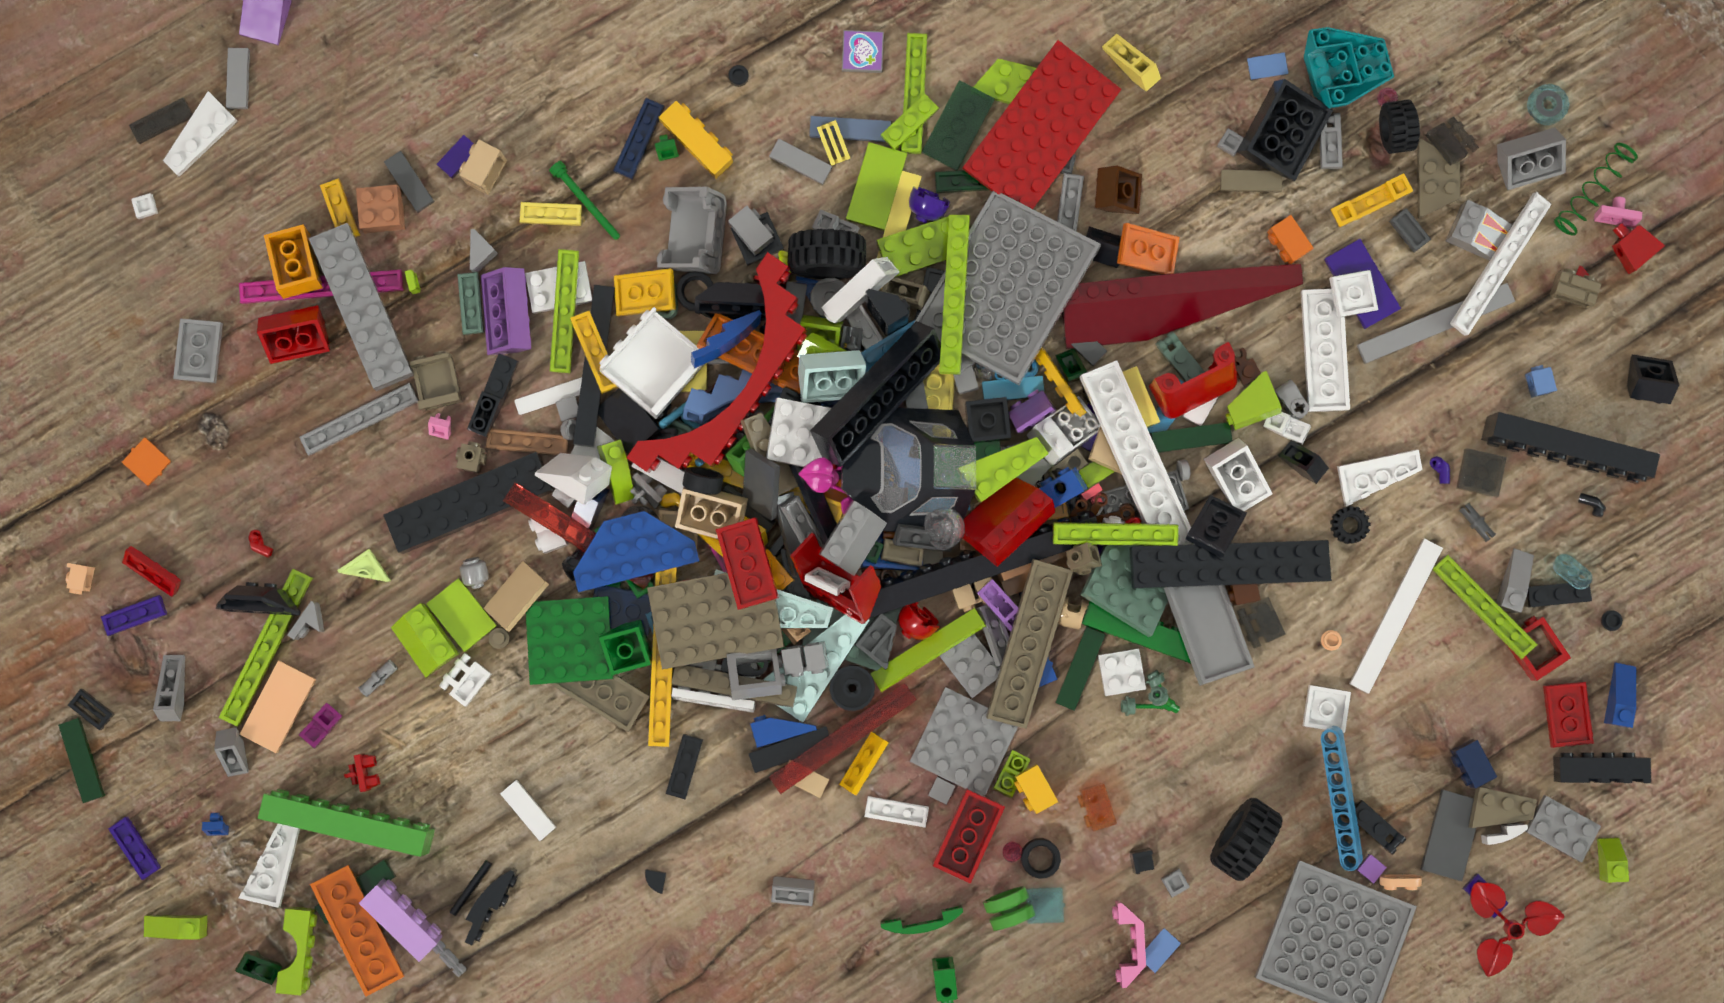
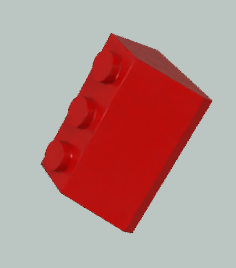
(293, 334)

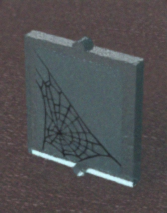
(1047, 905)

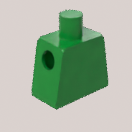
(944, 979)

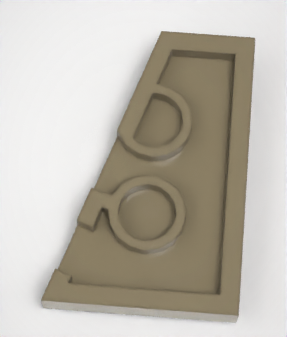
(1498, 808)

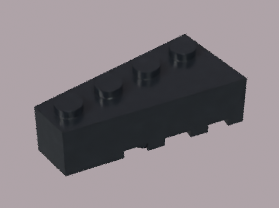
(1602, 768)

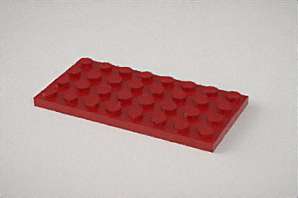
(1042, 127)

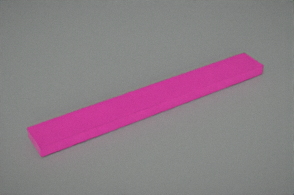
(266, 290)

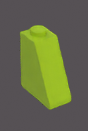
(1254, 403)

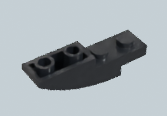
(494, 395)
(492, 897)

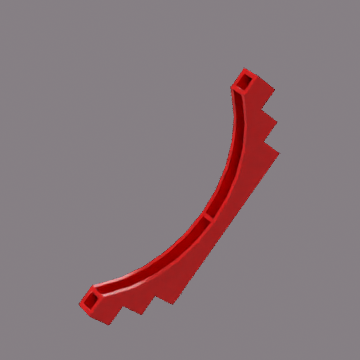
(780, 341)

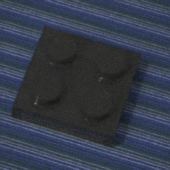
(1481, 472)

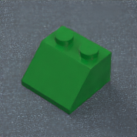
(626, 647)

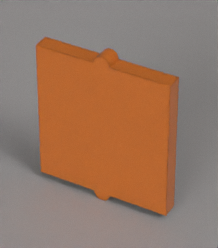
(146, 461)

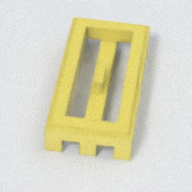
(839, 159)

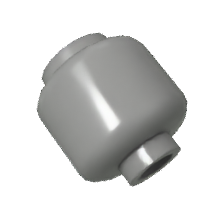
(474, 572)

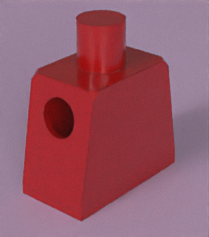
(1635, 246)

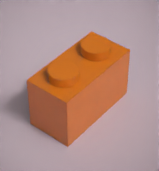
(1289, 240)

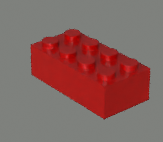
(968, 835)

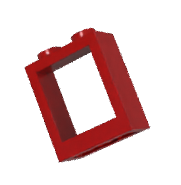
(1552, 663)

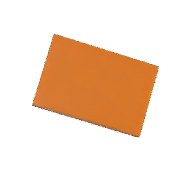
(1148, 249)

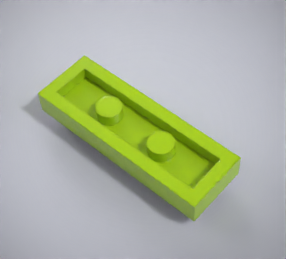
(909, 122)

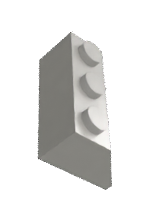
(1532, 158)
(853, 538)

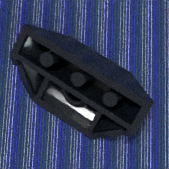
(731, 300)
(258, 599)

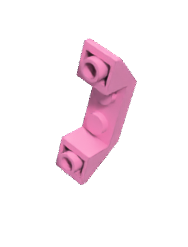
(1129, 971)

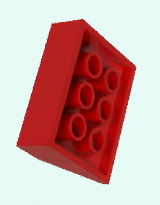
(1007, 519)

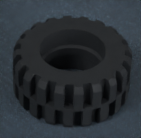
(826, 253)
(1246, 839)

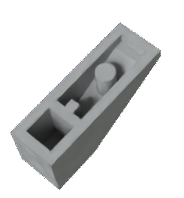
(1515, 582)
(170, 689)

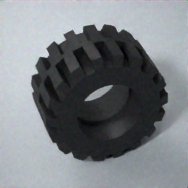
(1399, 126)

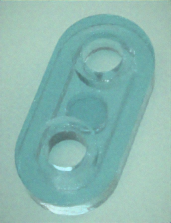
(1572, 571)

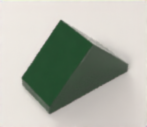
(1070, 365)

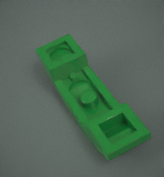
(948, 914)

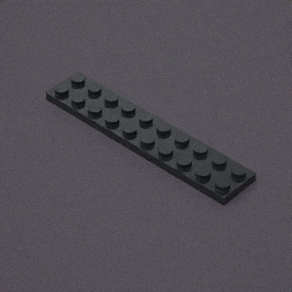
(1241, 564)

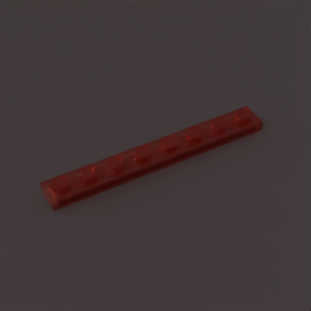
(842, 738)

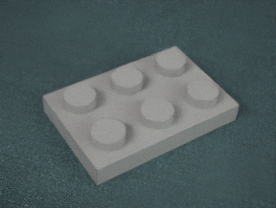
(198, 351)
(971, 665)
(1563, 828)

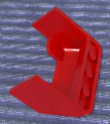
(856, 601)

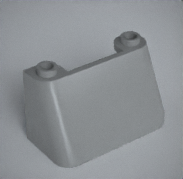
(694, 230)

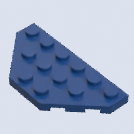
(631, 549)

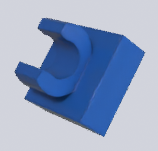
(215, 826)

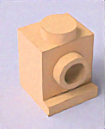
(79, 578)

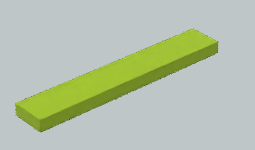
(914, 84)
(563, 310)
(1115, 533)
(1485, 607)
(928, 649)

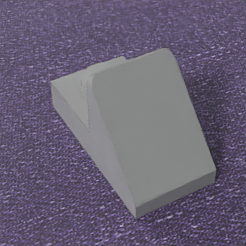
(311, 616)

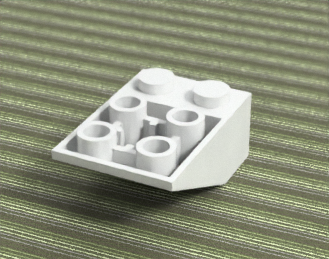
(1064, 432)

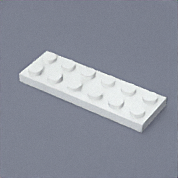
(1324, 352)

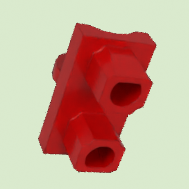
(365, 781)

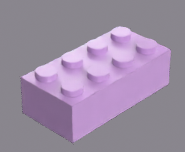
(401, 919)

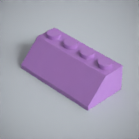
(505, 311)

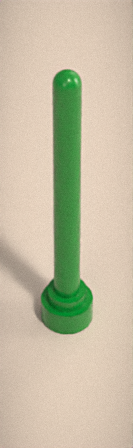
(559, 170)

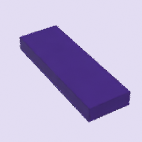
(134, 615)
(134, 848)

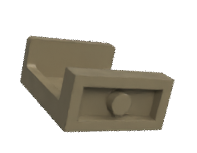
(436, 381)

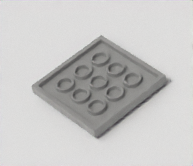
(963, 743)

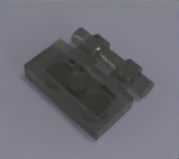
(1448, 144)
(1266, 620)

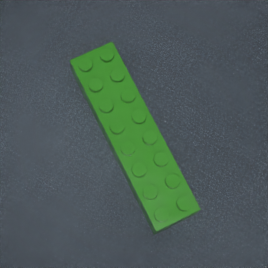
(346, 823)

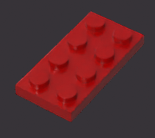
(747, 563)

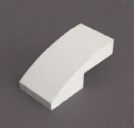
(1288, 427)
(1507, 833)

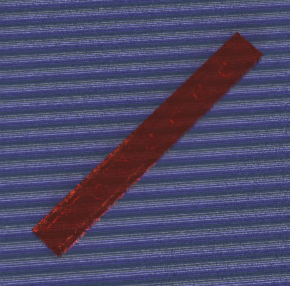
(557, 522)

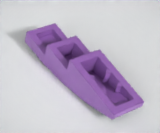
(999, 603)

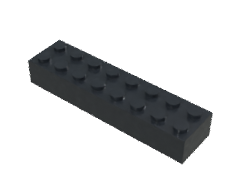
(877, 394)
(1570, 447)
(463, 504)

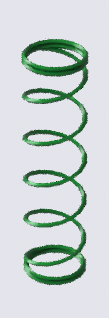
(1631, 160)

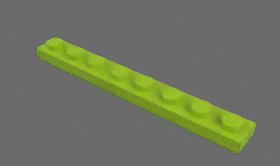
(954, 294)
(263, 653)

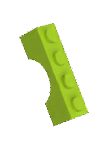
(299, 924)

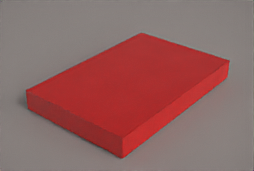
(1568, 714)

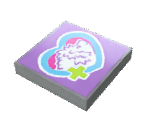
(862, 51)

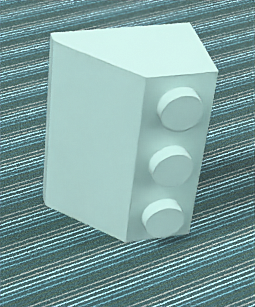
(829, 374)

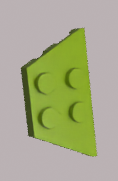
(1004, 80)

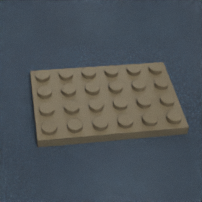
(702, 623)

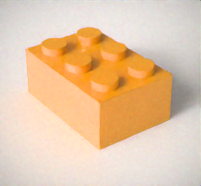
(293, 261)

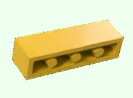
(696, 139)

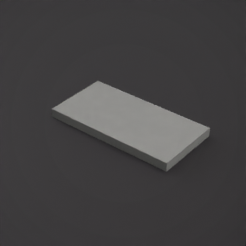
(1209, 631)

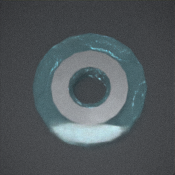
(1556, 96)

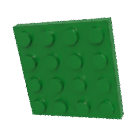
(566, 640)

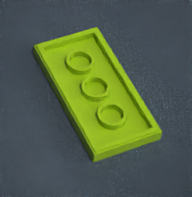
(876, 186)

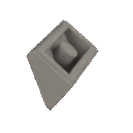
(792, 891)

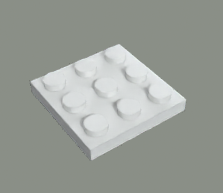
(790, 432)

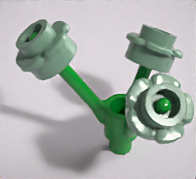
(1158, 697)

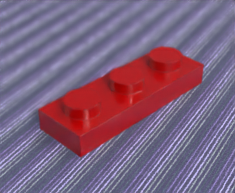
(151, 571)

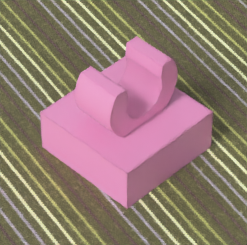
(440, 427)

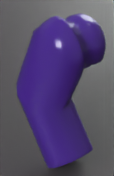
(1442, 468)

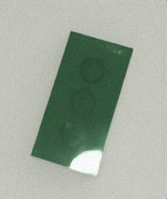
(958, 125)

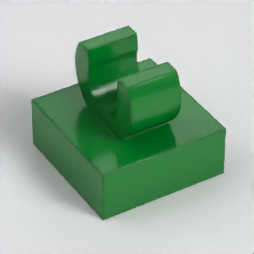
(666, 148)

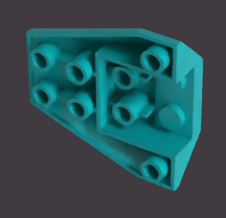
(1345, 65)

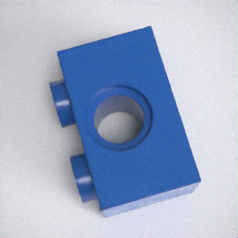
(1072, 481)

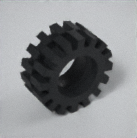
(1359, 516)

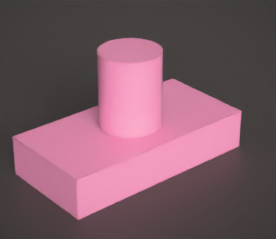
(1618, 214)

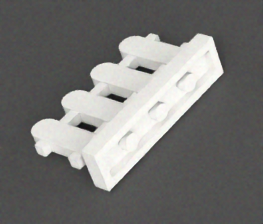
(707, 698)

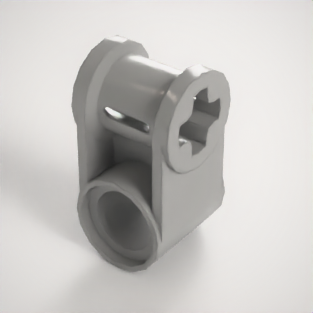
(1290, 398)

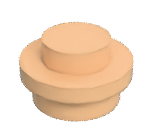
(1331, 640)

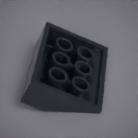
(1284, 130)

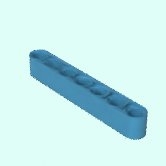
(1348, 808)

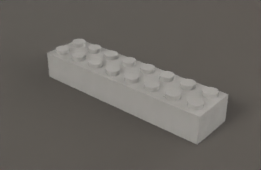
(361, 307)

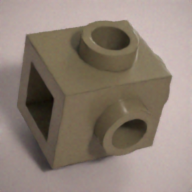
(475, 463)
(1083, 558)

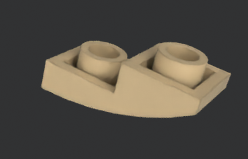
(813, 784)

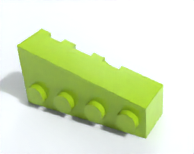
(1004, 466)

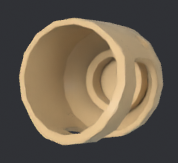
(1072, 615)

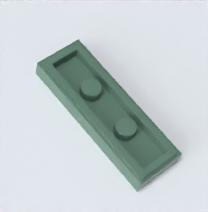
(470, 303)

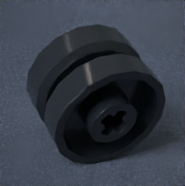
(852, 700)

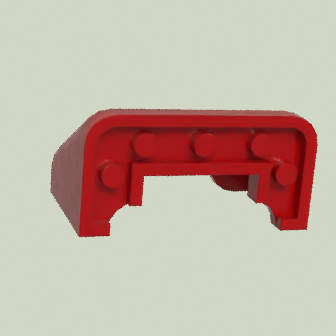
(1180, 398)

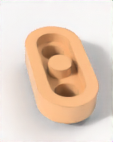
(1408, 881)

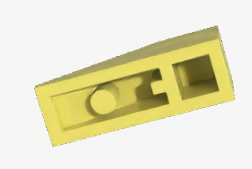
(1132, 62)

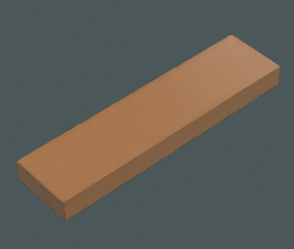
(526, 442)

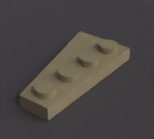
(758, 434)

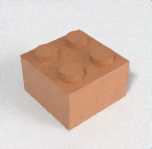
(380, 208)

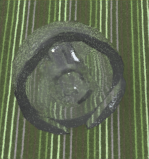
(945, 528)

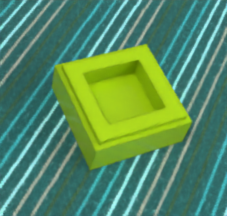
(412, 281)

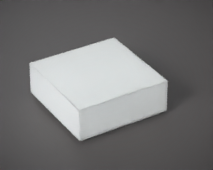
(144, 206)

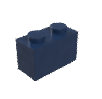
(1473, 764)

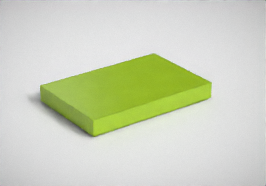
(461, 615)

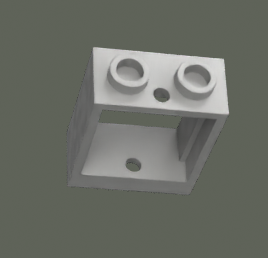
(757, 689)

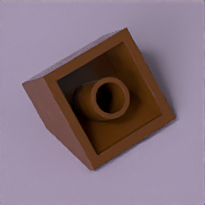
(1118, 190)

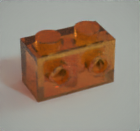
(1097, 807)

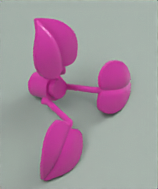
(821, 477)

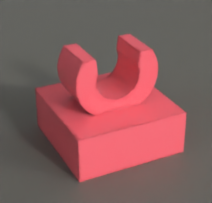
(1091, 493)

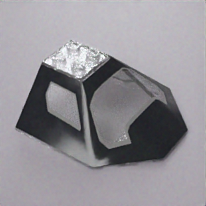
(913, 467)

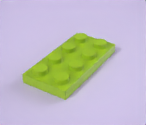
(916, 246)

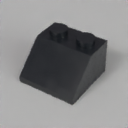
(1652, 379)

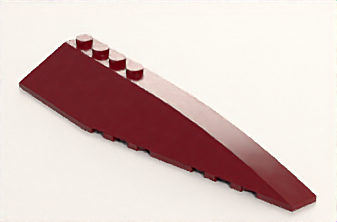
(1158, 304)

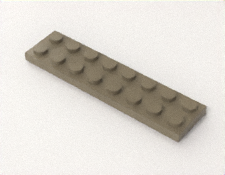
(1029, 643)

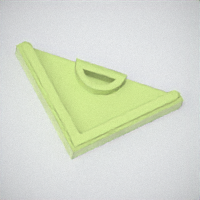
(365, 566)

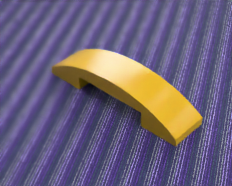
(1371, 200)

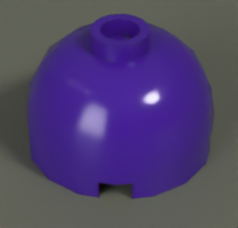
(927, 204)

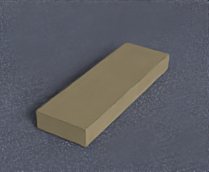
(1250, 181)

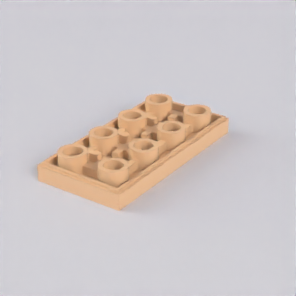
(277, 706)

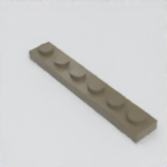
(719, 683)

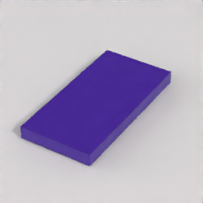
(1356, 259)

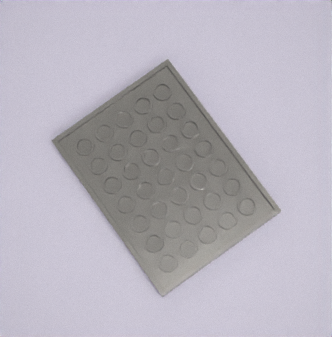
(1016, 285)

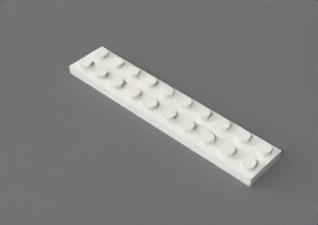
(1134, 448)

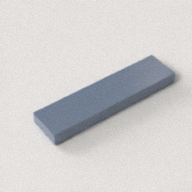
(851, 128)

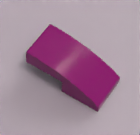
(320, 726)

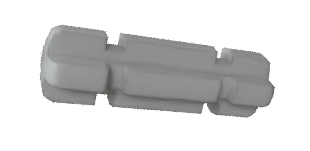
(449, 959)

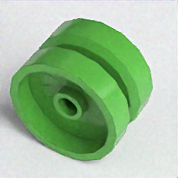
(1009, 908)

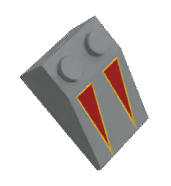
(1478, 230)

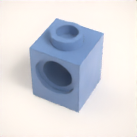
(1540, 381)

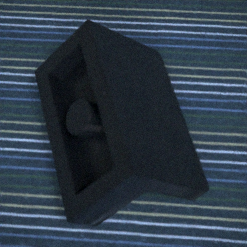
(1109, 246)

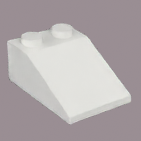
(576, 475)
(1238, 475)

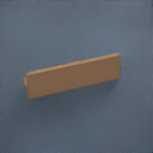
(1015, 579)

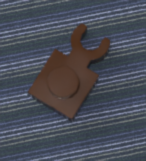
(1246, 370)

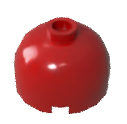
(917, 622)

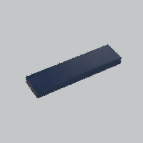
(639, 138)

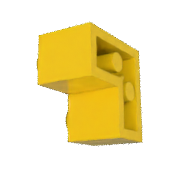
(1035, 789)

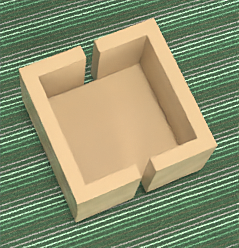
(482, 166)

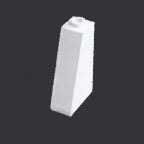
(852, 295)

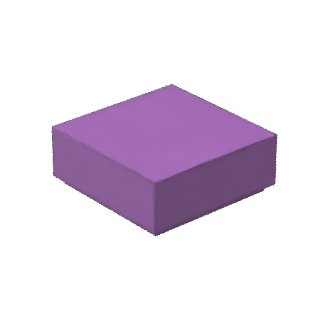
(1371, 868)

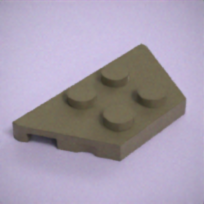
(1436, 180)

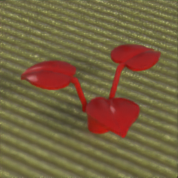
(1540, 920)

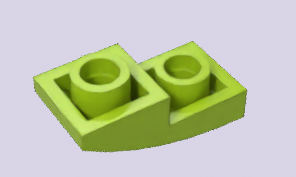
(1094, 474)
(1014, 765)

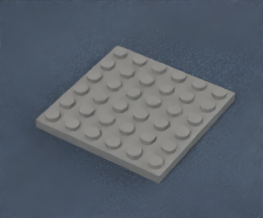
(1334, 939)

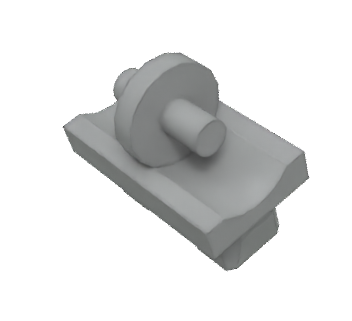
(644, 492)

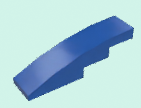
(732, 334)

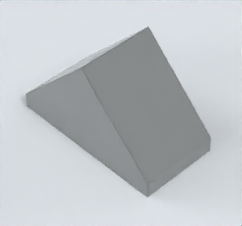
(480, 252)

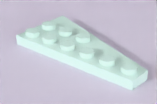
(800, 612)
(838, 642)

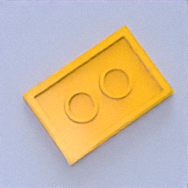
(644, 291)

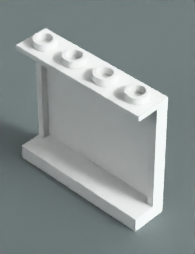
(651, 363)

